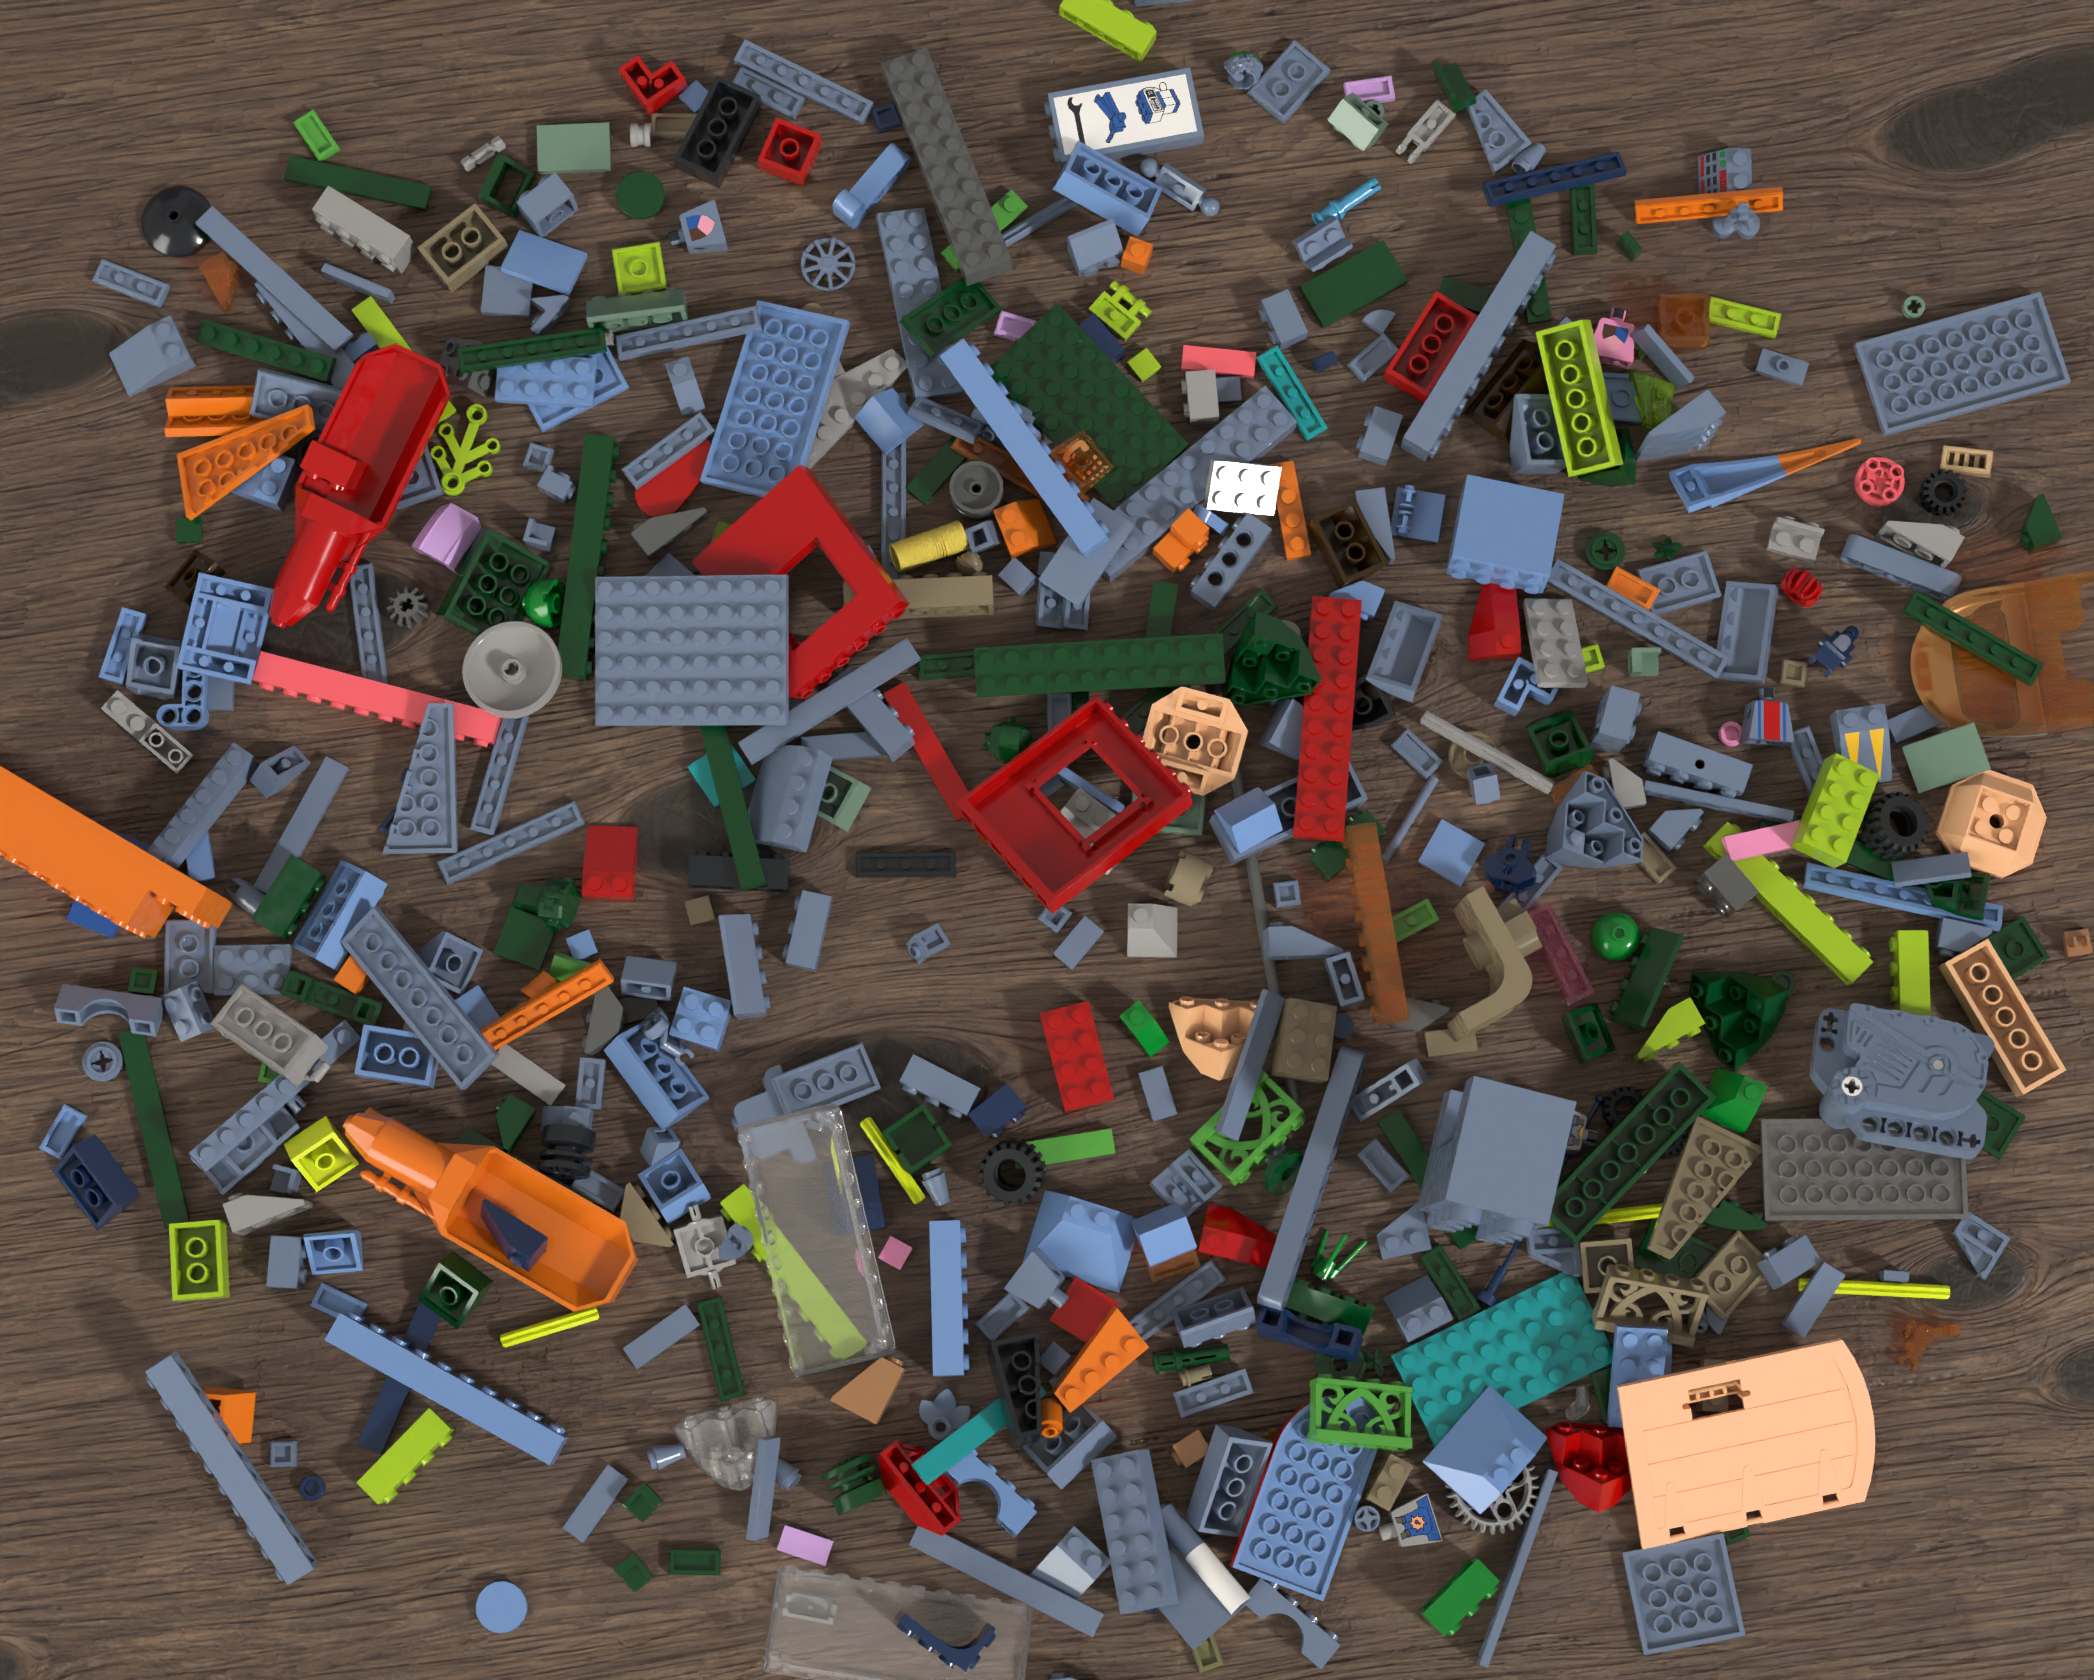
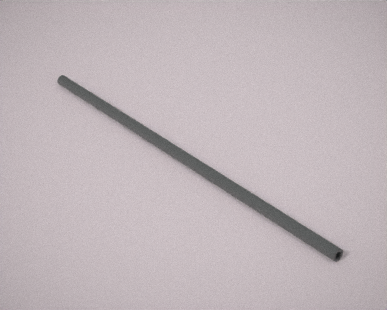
(1260, 913)

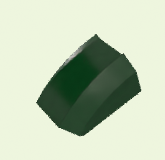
(1559, 743)

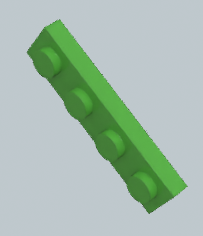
(1006, 212)

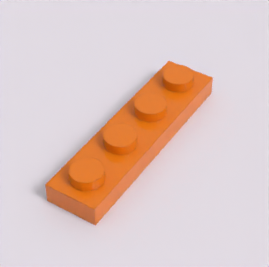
(1291, 514)

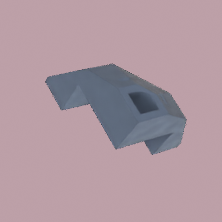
(1593, 828)

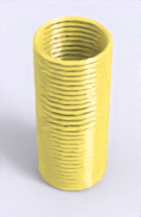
(928, 547)

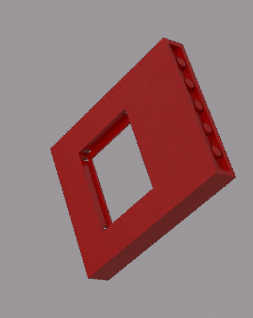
(780, 535)
(1037, 837)

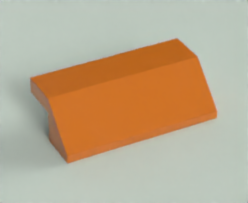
(209, 410)

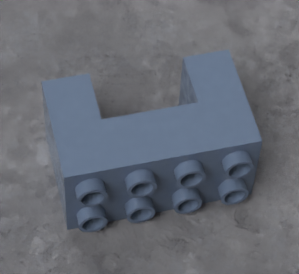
(1495, 1160)

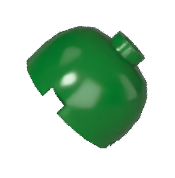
(544, 602)
(1615, 937)

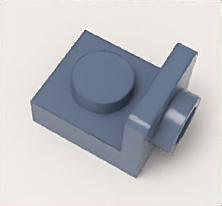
(927, 943)

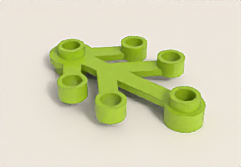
(464, 454)

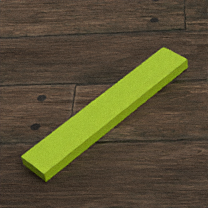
(385, 334)

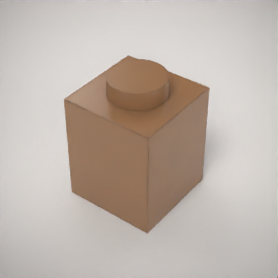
(1189, 1449)

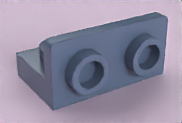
(1322, 244)

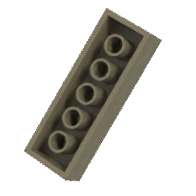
(942, 596)

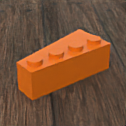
(1099, 1360)

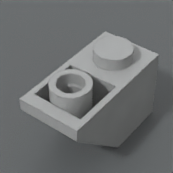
(1625, 784)

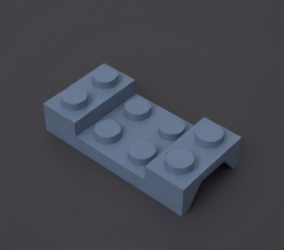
(252, 1151)

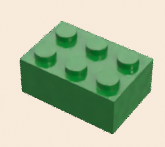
(1459, 1597)

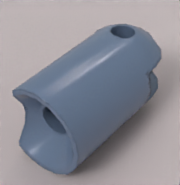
(246, 896)

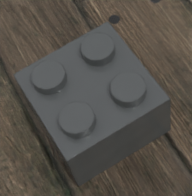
(1726, 886)

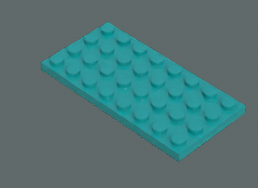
(1516, 1347)

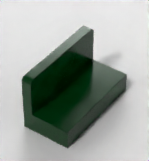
(1454, 86)

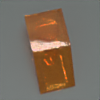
(222, 278)

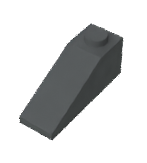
(663, 531)

